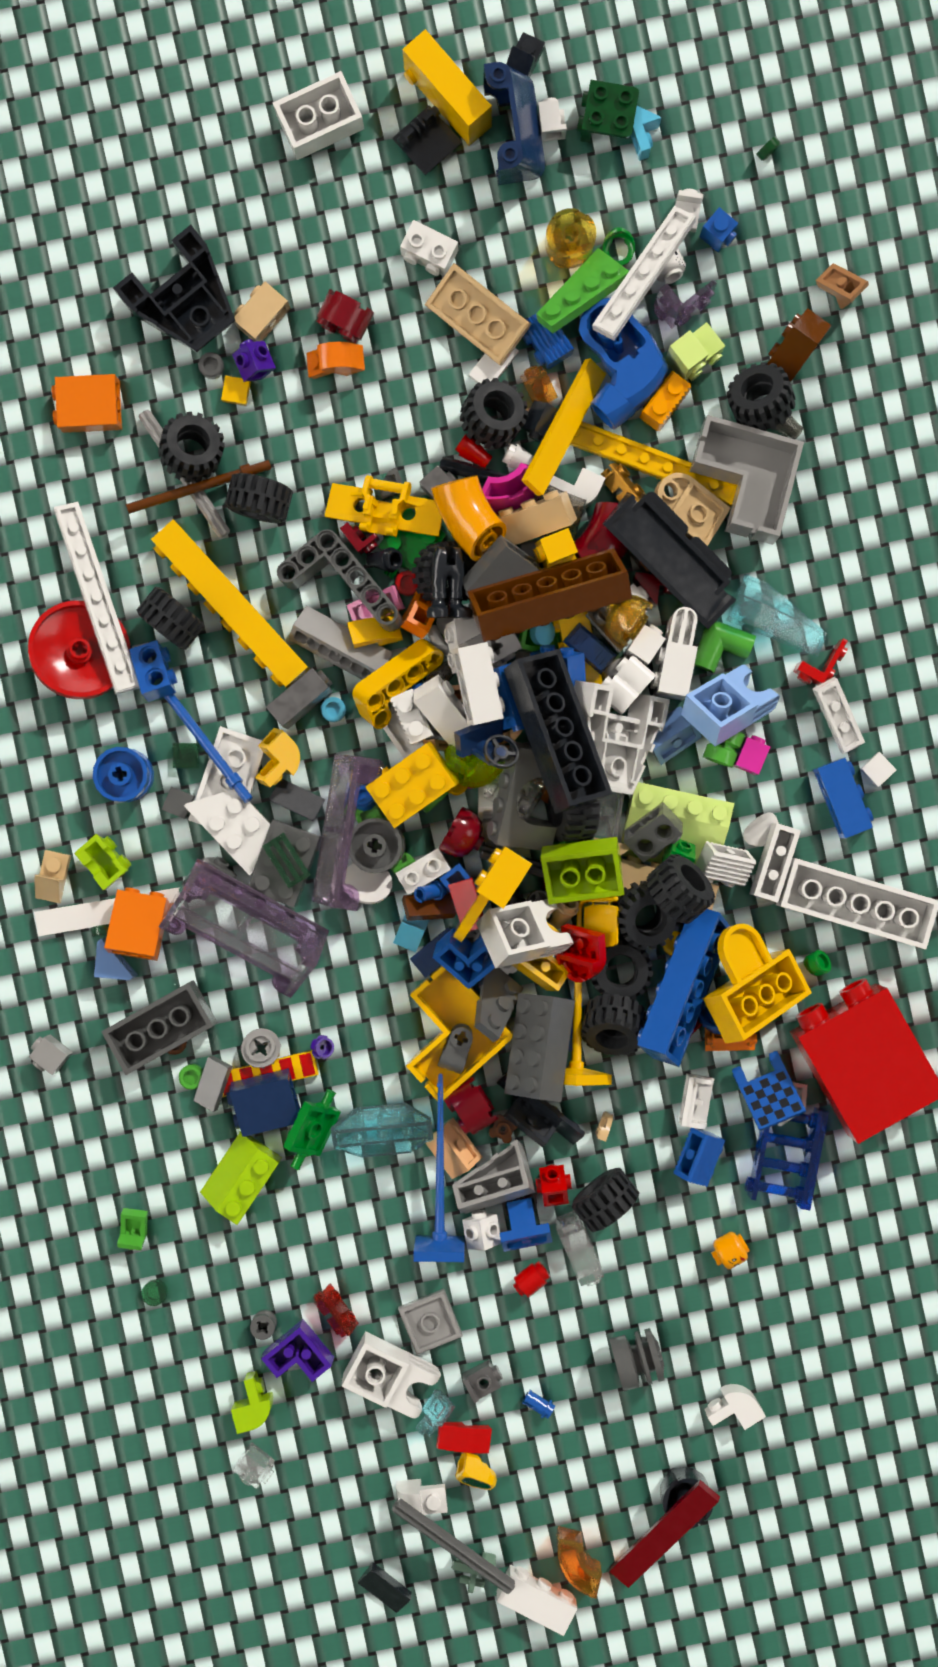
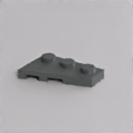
(496, 1003)

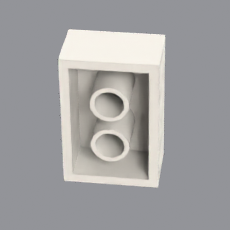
(318, 115)

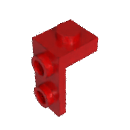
(809, 674)

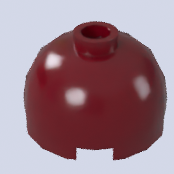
(463, 834)

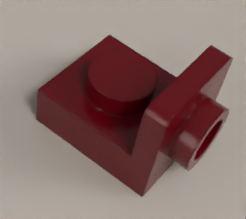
(355, 537)

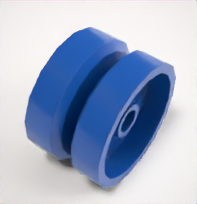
(108, 773)

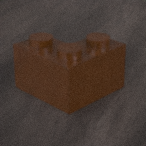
(800, 340)

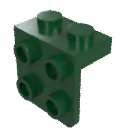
(608, 110)

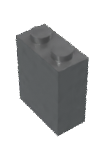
(300, 698)

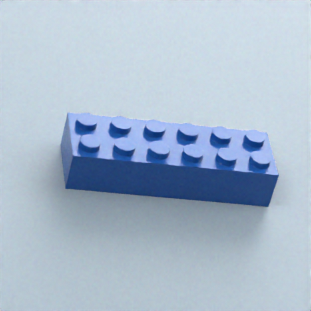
(682, 989)

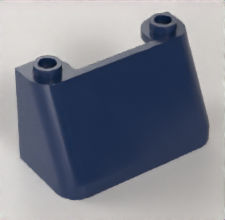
(524, 157)

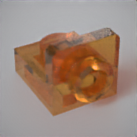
(538, 384)

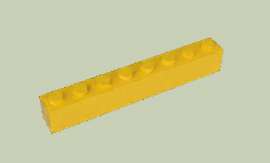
(231, 605)

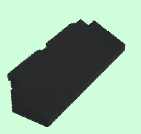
(680, 564)

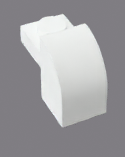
(586, 487)
(736, 1400)
(425, 1499)

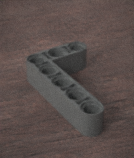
(348, 573)

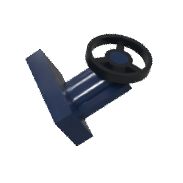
(483, 743)

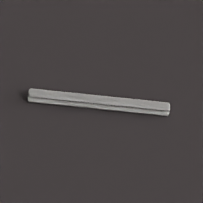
(199, 498)

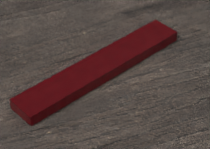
(664, 1533)

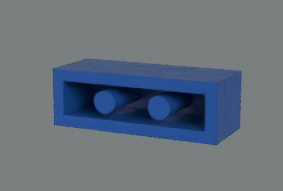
(843, 798)

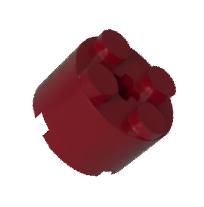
(345, 315)
(471, 1106)

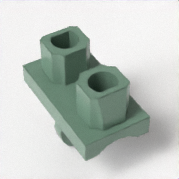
(472, 1581)

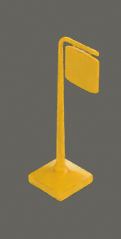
(602, 919)

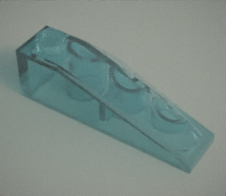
(772, 615)

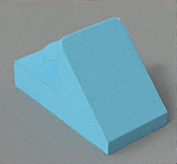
(641, 138)
(410, 933)

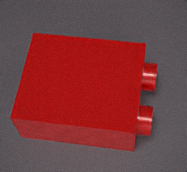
(865, 1059)

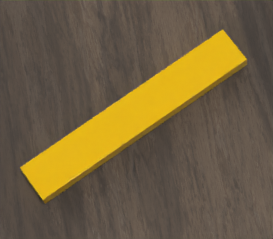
(563, 427)

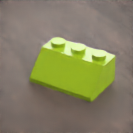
(582, 870)
(240, 1177)

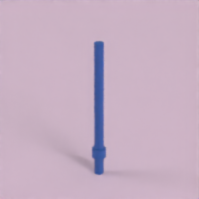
(233, 779)

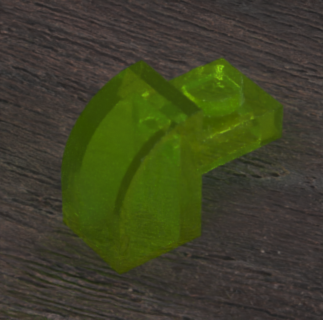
(470, 769)

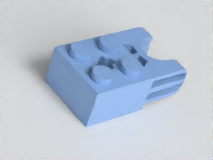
(727, 705)

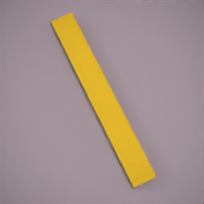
(644, 458)

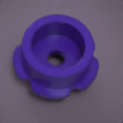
(328, 1048)

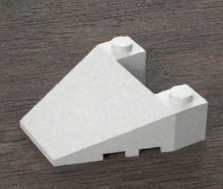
(620, 739)

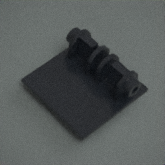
(427, 139)

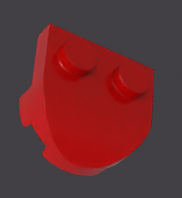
(586, 956)

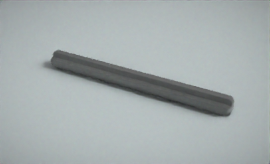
(453, 1546)

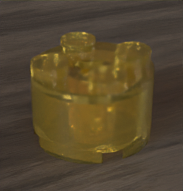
(582, 232)

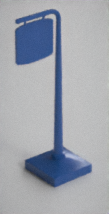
(439, 1246)

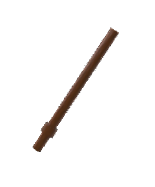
(196, 487)

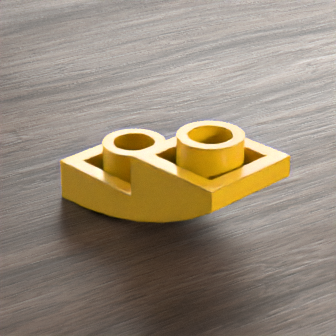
(369, 631)

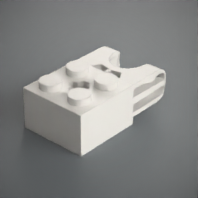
(676, 656)
(521, 933)
(393, 1375)

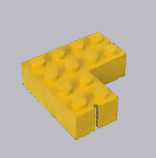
(449, 1004)

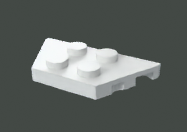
(233, 825)

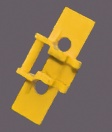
(382, 516)

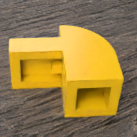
(283, 756)

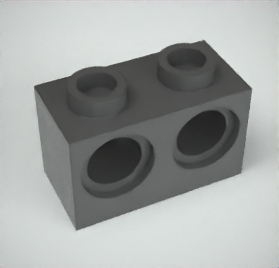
(649, 828)

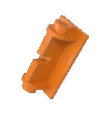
(715, 1042)

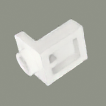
(690, 201)

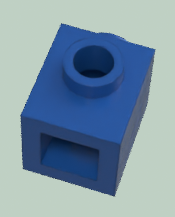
(719, 230)

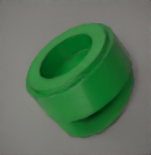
(817, 963)

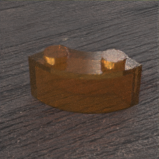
(576, 1563)

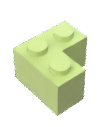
(694, 352)

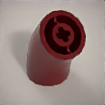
(596, 536)

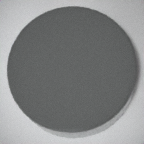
(211, 365)

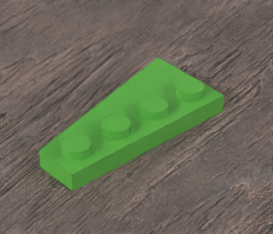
(585, 288)

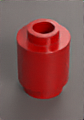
(531, 1279)

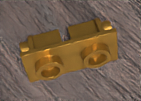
(619, 478)

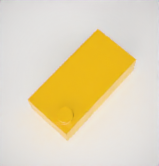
(447, 87)

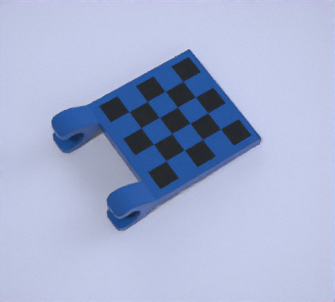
(771, 1096)

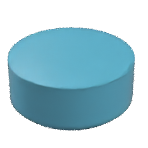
(542, 634)
(333, 709)

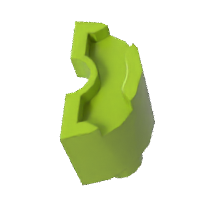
(102, 860)

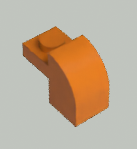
(336, 358)
(415, 619)

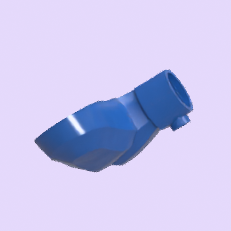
(632, 363)

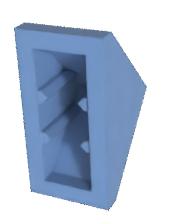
(111, 965)

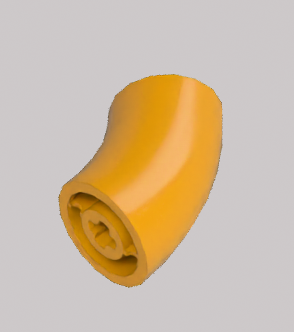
(468, 515)

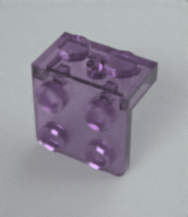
(674, 312)

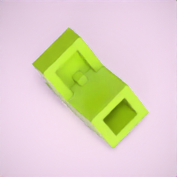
(254, 1410)

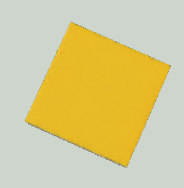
(235, 391)

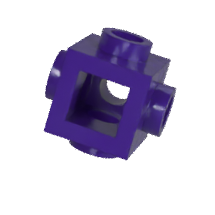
(253, 360)

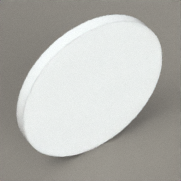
(371, 886)

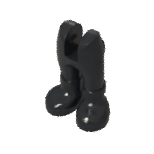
(455, 574)

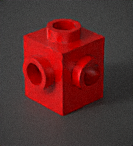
(553, 1185)

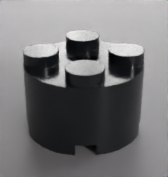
(677, 1484)

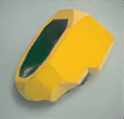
(475, 1472)

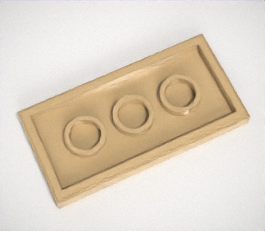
(477, 314)

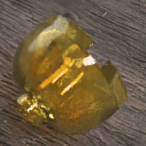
(627, 618)

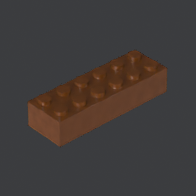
(550, 594)

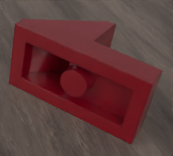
(650, 585)

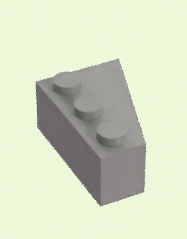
(496, 1181)

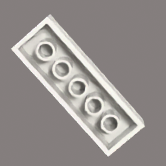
(858, 903)

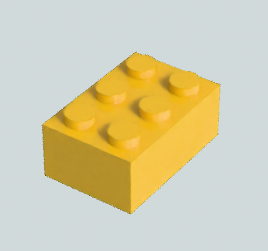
(412, 784)

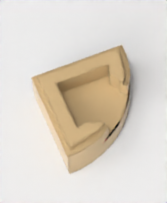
(604, 1126)

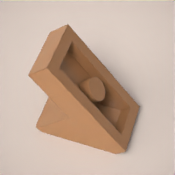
(841, 284)

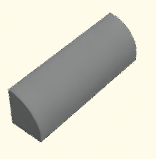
(333, 643)

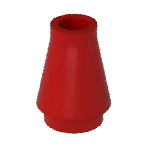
(470, 451)

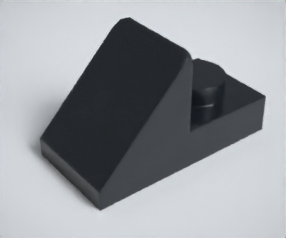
(526, 54)

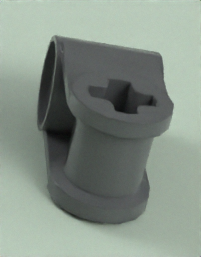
(456, 1052)

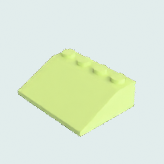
(701, 816)

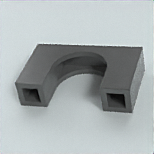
(506, 825)

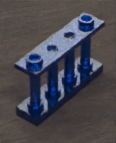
(807, 1170)

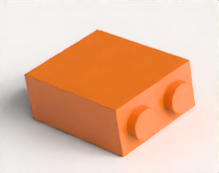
(87, 403)
(135, 924)

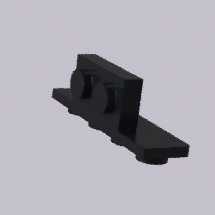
(540, 1119)

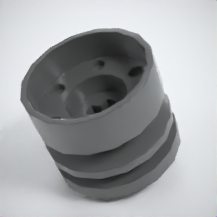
(637, 1359)

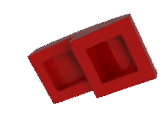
(463, 1438)

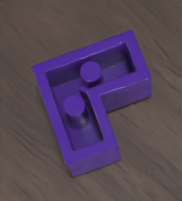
(301, 1347)

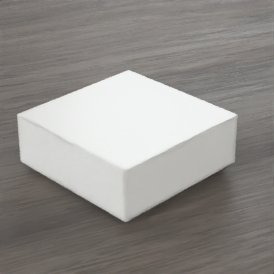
(878, 769)

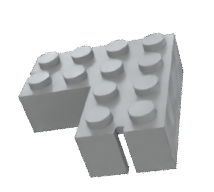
(759, 465)

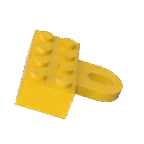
(495, 885)

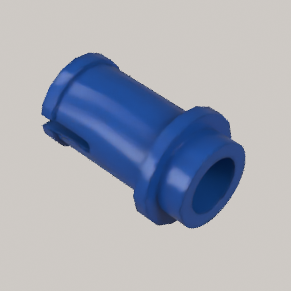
(435, 891)
(538, 1404)

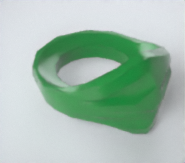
(620, 232)

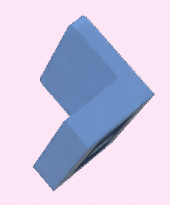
(675, 736)

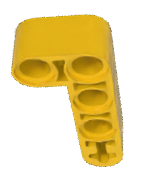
(394, 678)

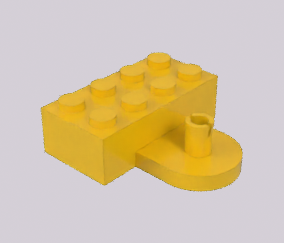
(759, 984)

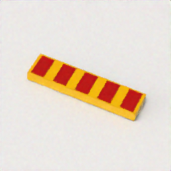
(300, 1066)

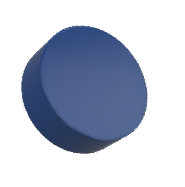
(365, 800)

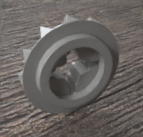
(264, 1037)

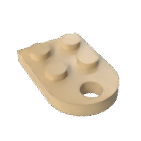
(694, 505)

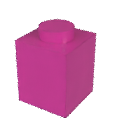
(752, 755)

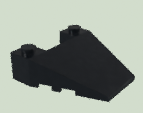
(190, 303)

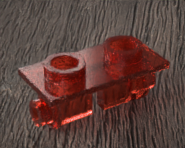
(330, 1301)

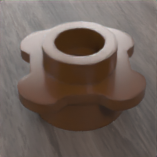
(496, 1130)

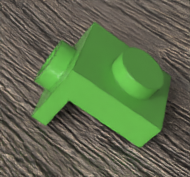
(133, 1229)

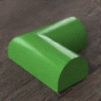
(722, 638)

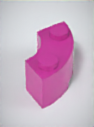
(507, 490)

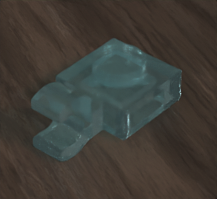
(437, 1412)

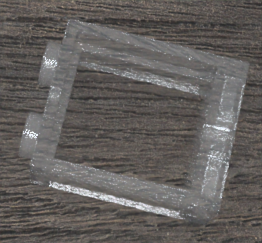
(579, 1249)

